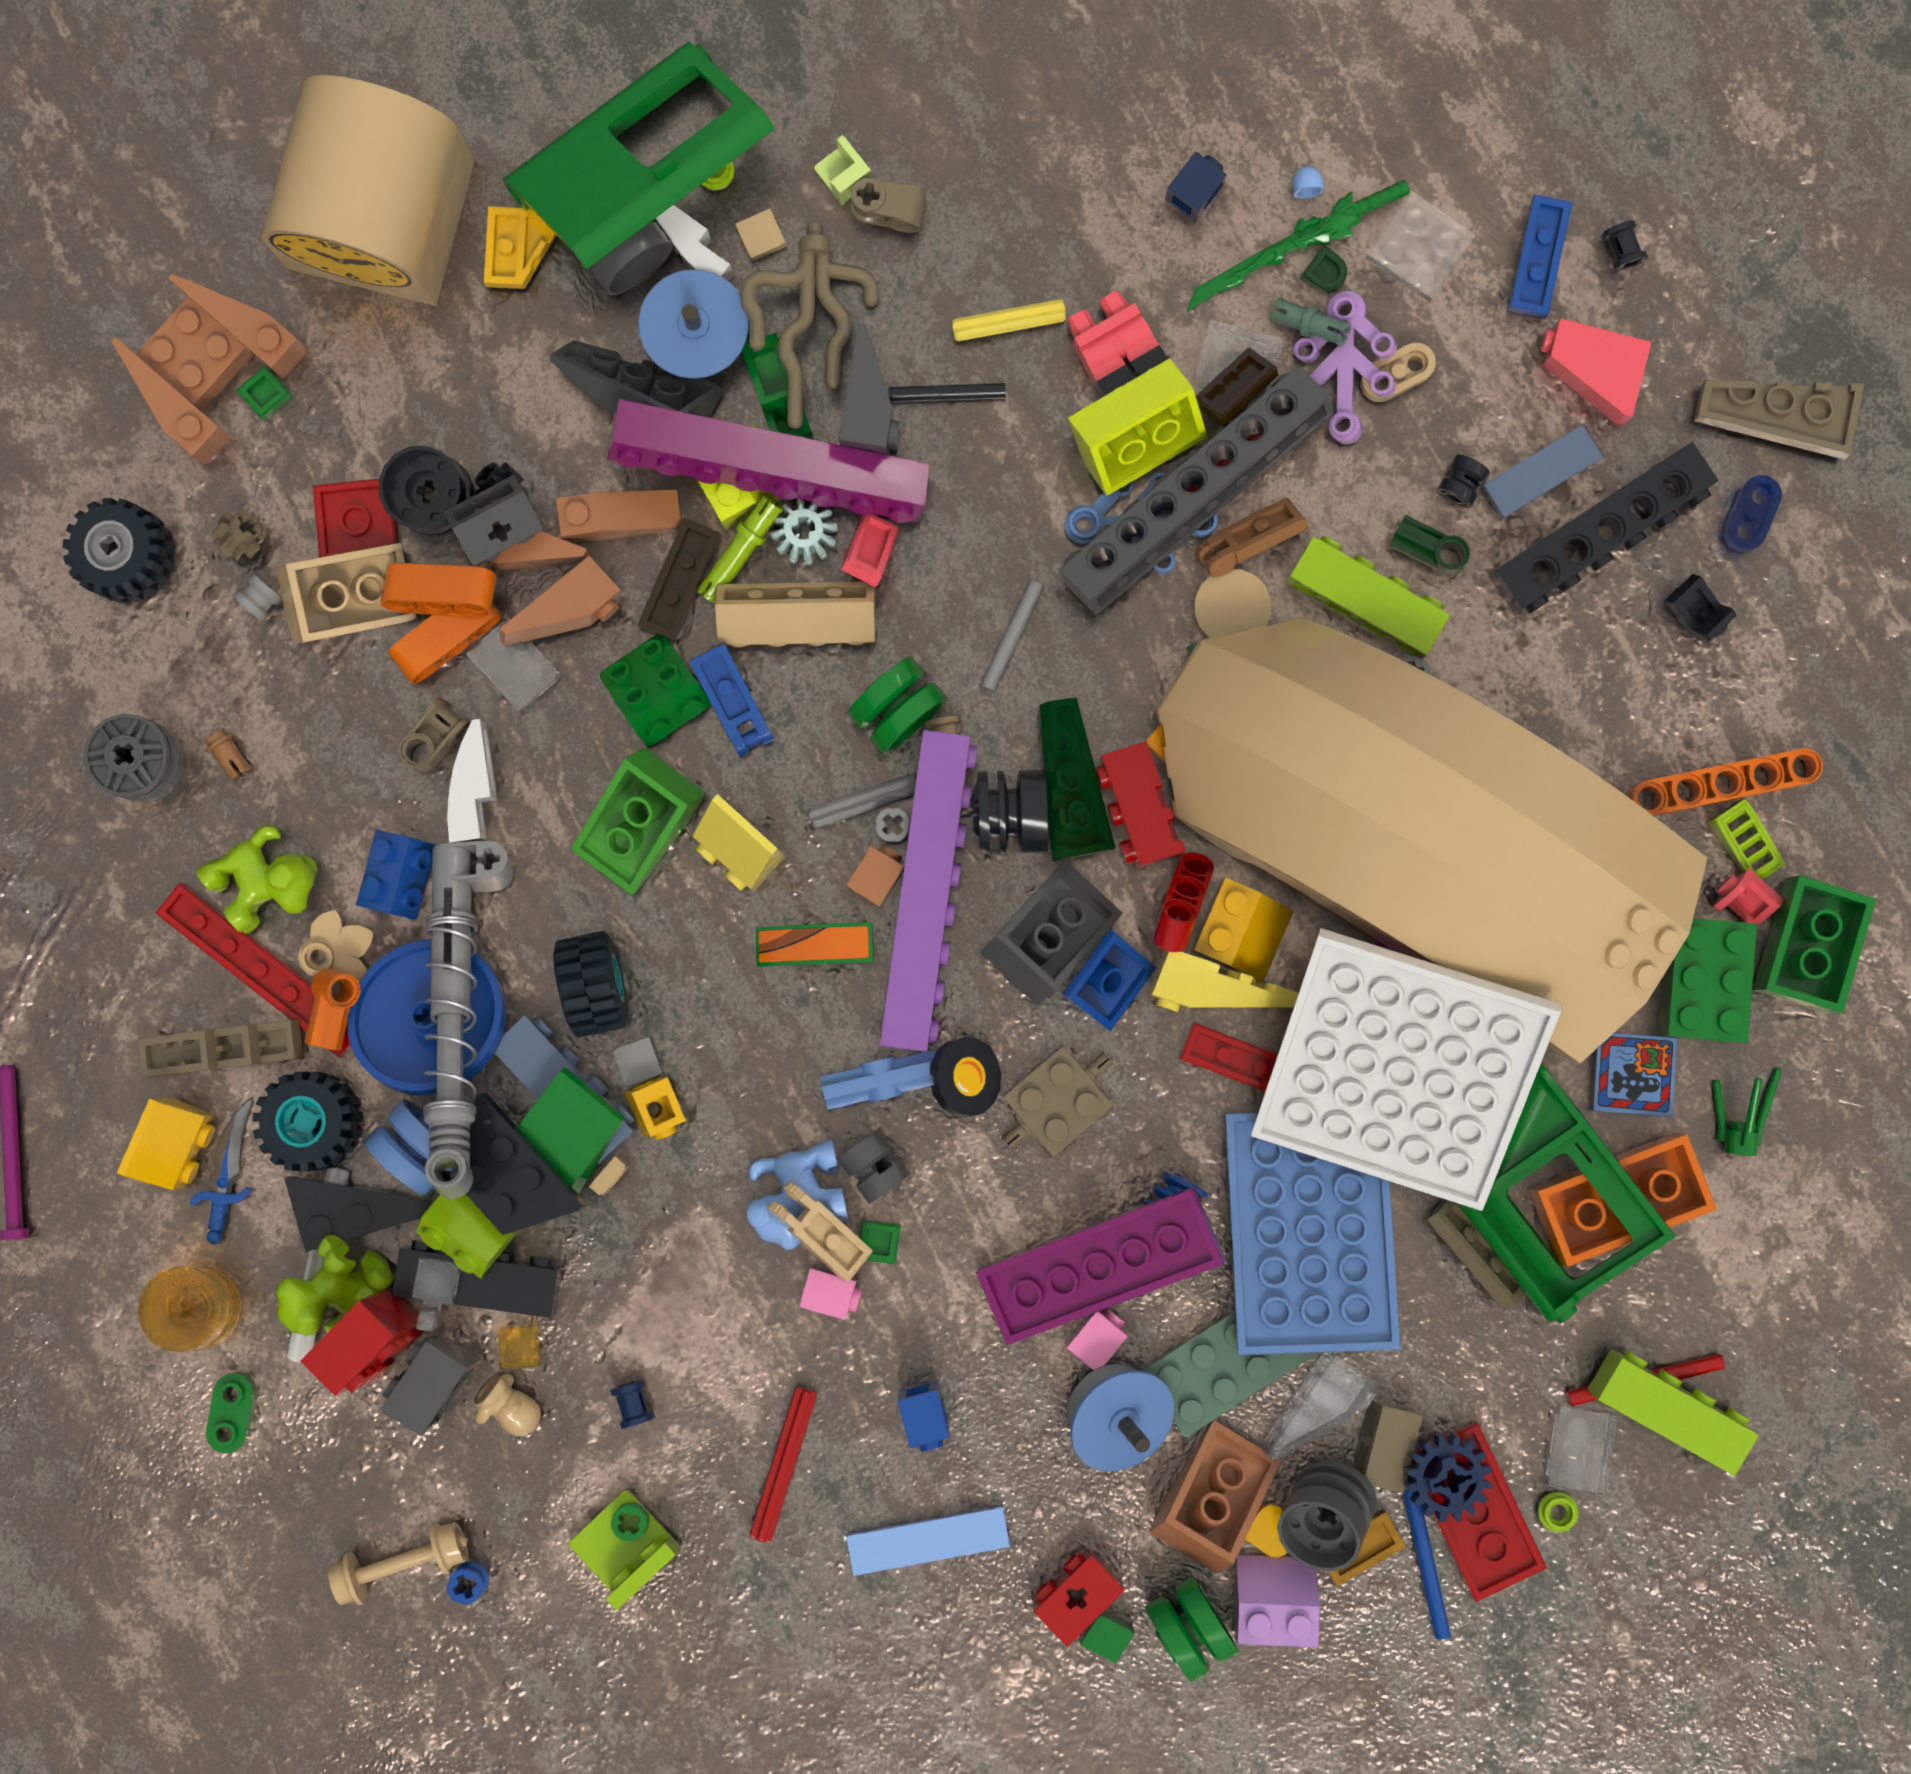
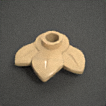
(340, 943)

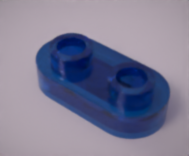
(1751, 515)

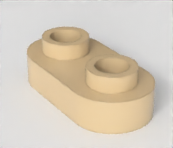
(1398, 368)

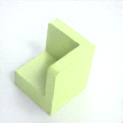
(842, 170)

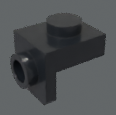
(1699, 609)

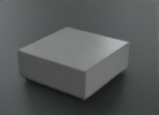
(637, 1062)

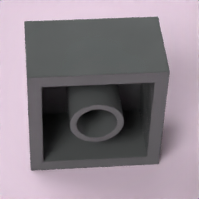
(429, 1384)

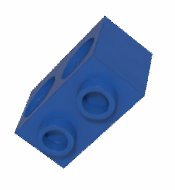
(924, 1416)

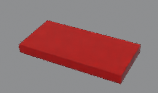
(1495, 1543)

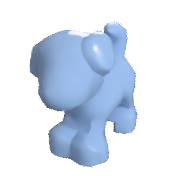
(798, 1169)

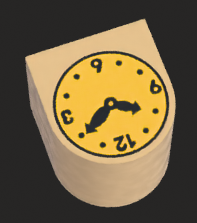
(369, 189)

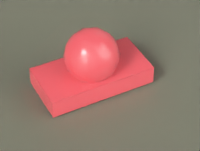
(869, 549)

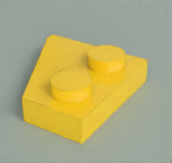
(514, 246)

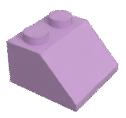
(1275, 1601)

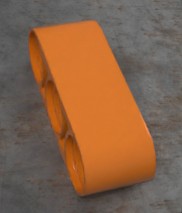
(438, 589)
(437, 642)

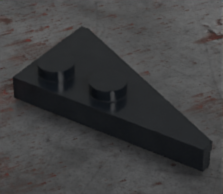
(347, 1210)

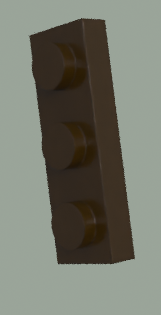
(679, 579)

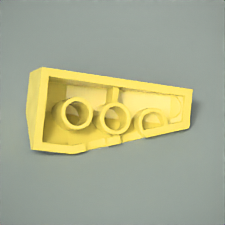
(1201, 984)

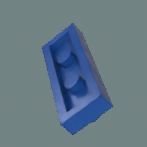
(1540, 256)

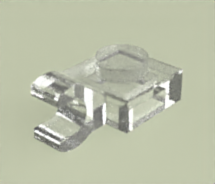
(435, 1285)

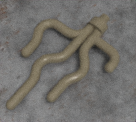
(811, 276)

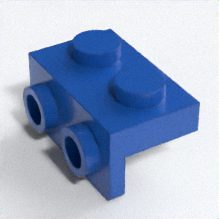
(395, 874)

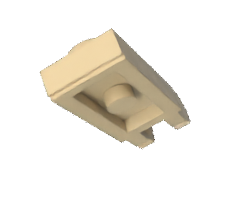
(822, 1233)

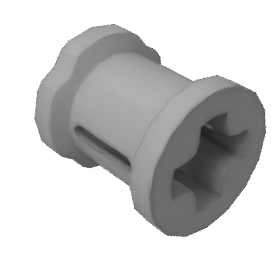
(893, 814)

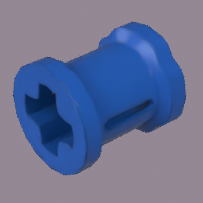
(468, 1570)

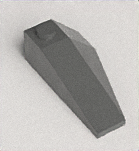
(611, 379)

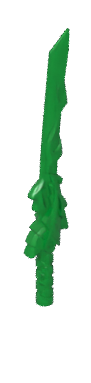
(1306, 233)

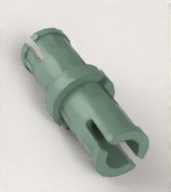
(1310, 321)

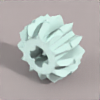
(816, 538)

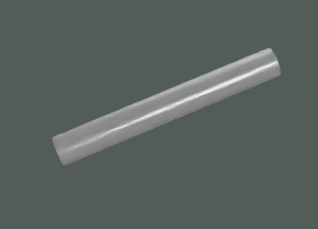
(1011, 635)

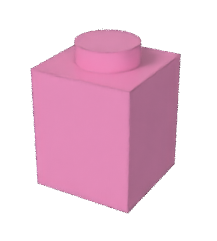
(830, 1294)
(1097, 1338)

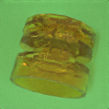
(167, 1308)

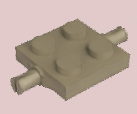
(1057, 1100)

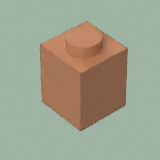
(876, 875)

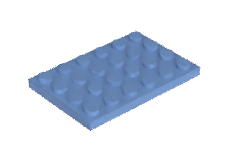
(1308, 1251)

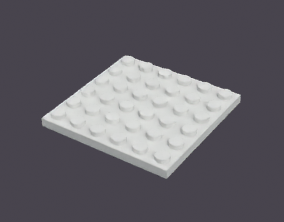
(1404, 1069)

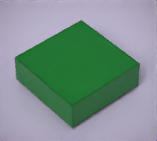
(264, 393)
(882, 1239)

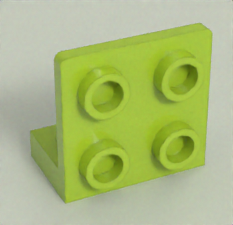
(619, 1563)

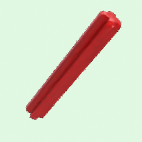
(783, 1464)

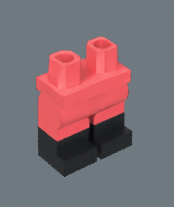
(1116, 347)

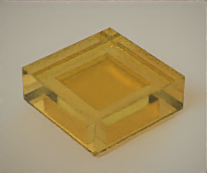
(519, 1347)

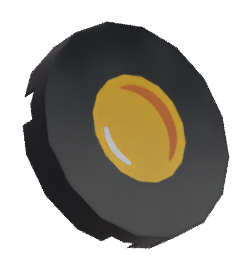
(965, 1077)

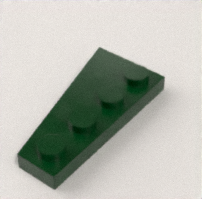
(1074, 795)

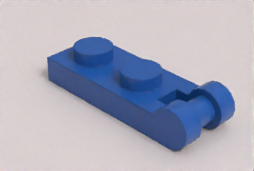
(730, 698)

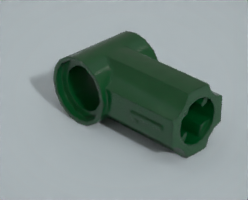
(1425, 544)

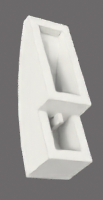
(471, 785)

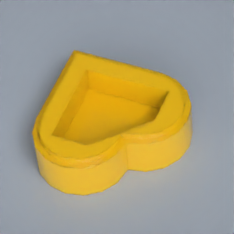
(1264, 1530)

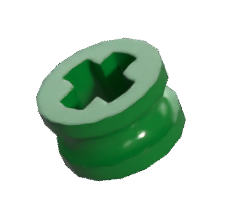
(630, 1509)

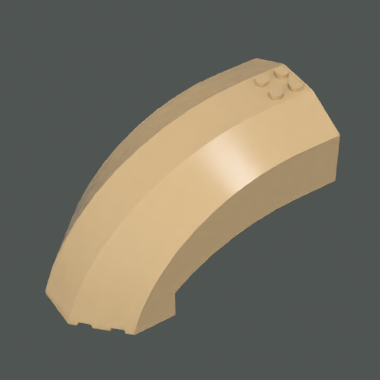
(1429, 821)

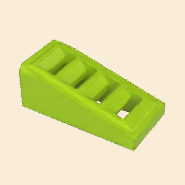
(1751, 821)

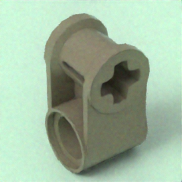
(893, 204)
(435, 734)

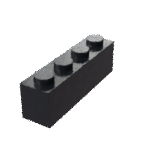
(505, 1287)

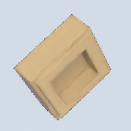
(760, 235)
(610, 1175)

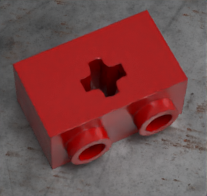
(1072, 1617)

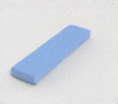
(927, 1540)

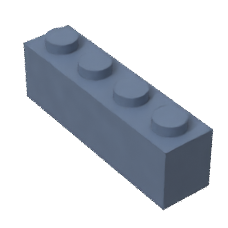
(537, 1061)

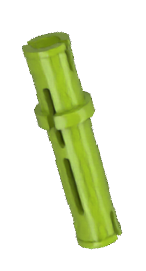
(741, 547)

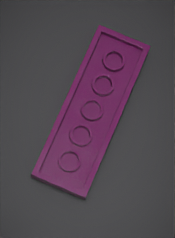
(1101, 1266)

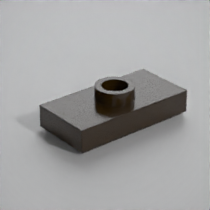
(1236, 386)

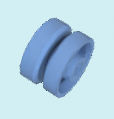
(405, 1148)

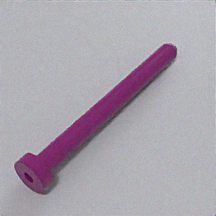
(11, 1157)

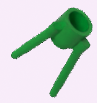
(1745, 1136)

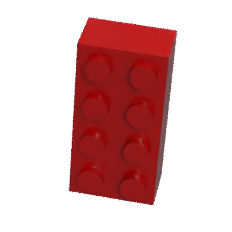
(364, 1342)

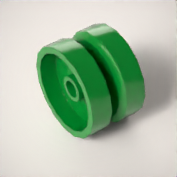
(893, 700)
(1189, 1631)

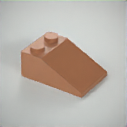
(1215, 1498)

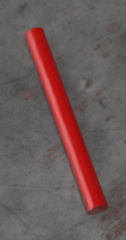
(1681, 1370)

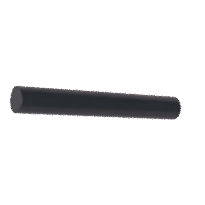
(947, 392)

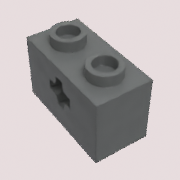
(499, 503)

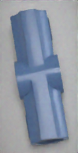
(878, 1080)

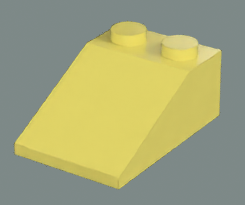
(736, 845)

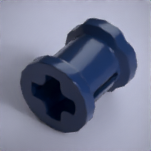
(632, 1403)

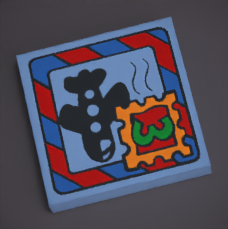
(1634, 1075)

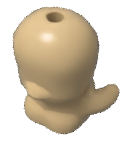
(511, 1408)

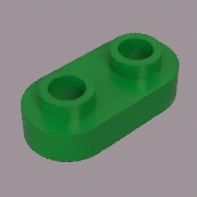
(232, 1414)

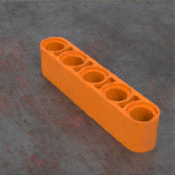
(1741, 779)

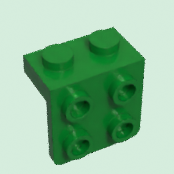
(654, 689)

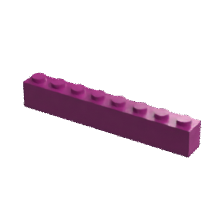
(767, 461)

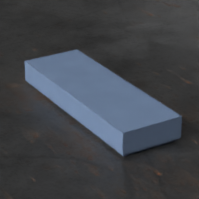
(1542, 472)

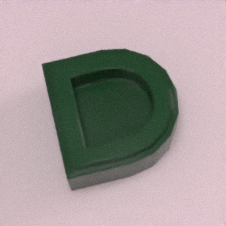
(1325, 272)

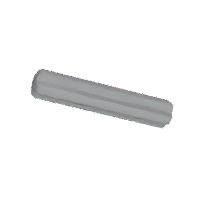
(863, 801)

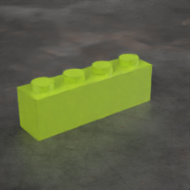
(1368, 597)
(1672, 1411)

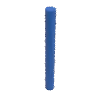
(1427, 1568)

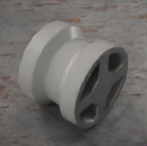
(257, 597)

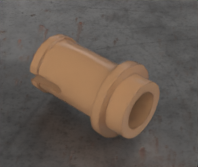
(226, 752)

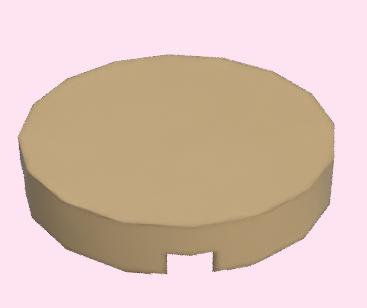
(1231, 604)

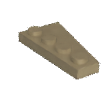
(1801, 416)

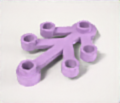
(1345, 359)

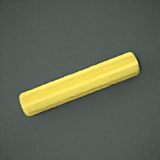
(1009, 320)

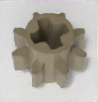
(239, 534)

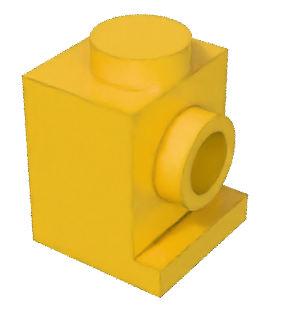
(669, 1114)

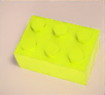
(1138, 426)

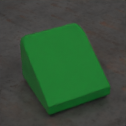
(1108, 1636)

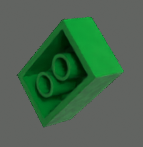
(1814, 945)
(1710, 984)

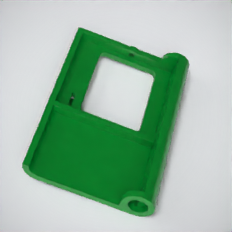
(599, 192)
(1545, 1129)

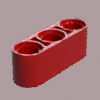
(1183, 902)

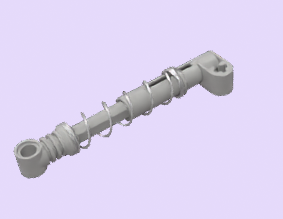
(450, 999)

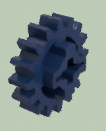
(1464, 1474)

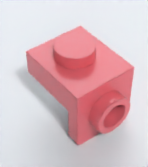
(1748, 897)

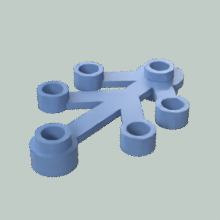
(1096, 517)

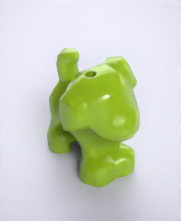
(285, 880)
(304, 1301)

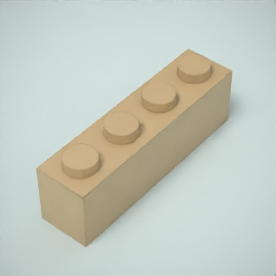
(795, 613)

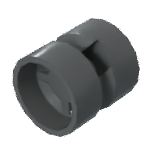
(870, 1151)

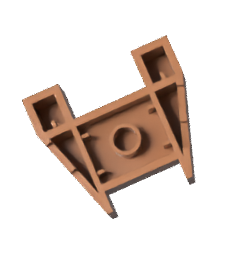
(198, 356)

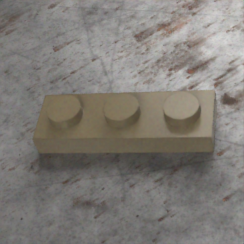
(1475, 1253)

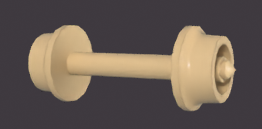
(349, 1579)

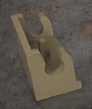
(1385, 1444)

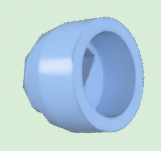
(1308, 183)

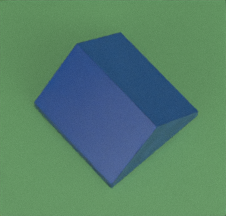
(1109, 980)

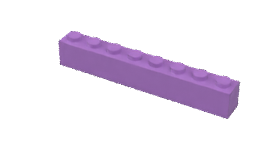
(926, 890)

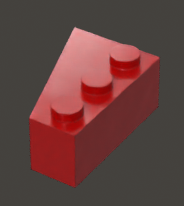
(1139, 806)

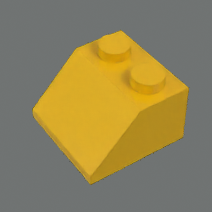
(1242, 929)
(167, 1143)

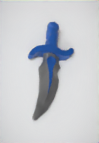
(226, 1170)

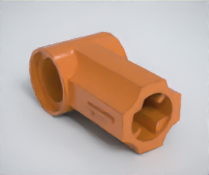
(331, 1013)

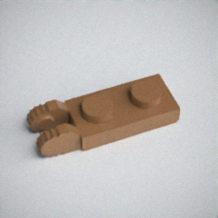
(1250, 537)

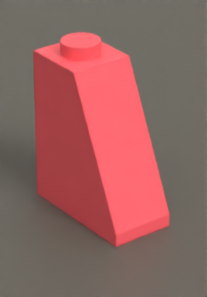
(1597, 365)

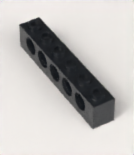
(1684, 469)

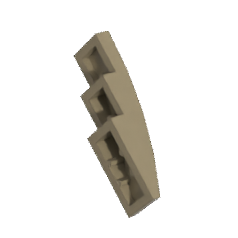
(220, 1048)

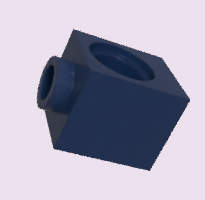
(1196, 185)

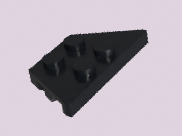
(511, 1176)

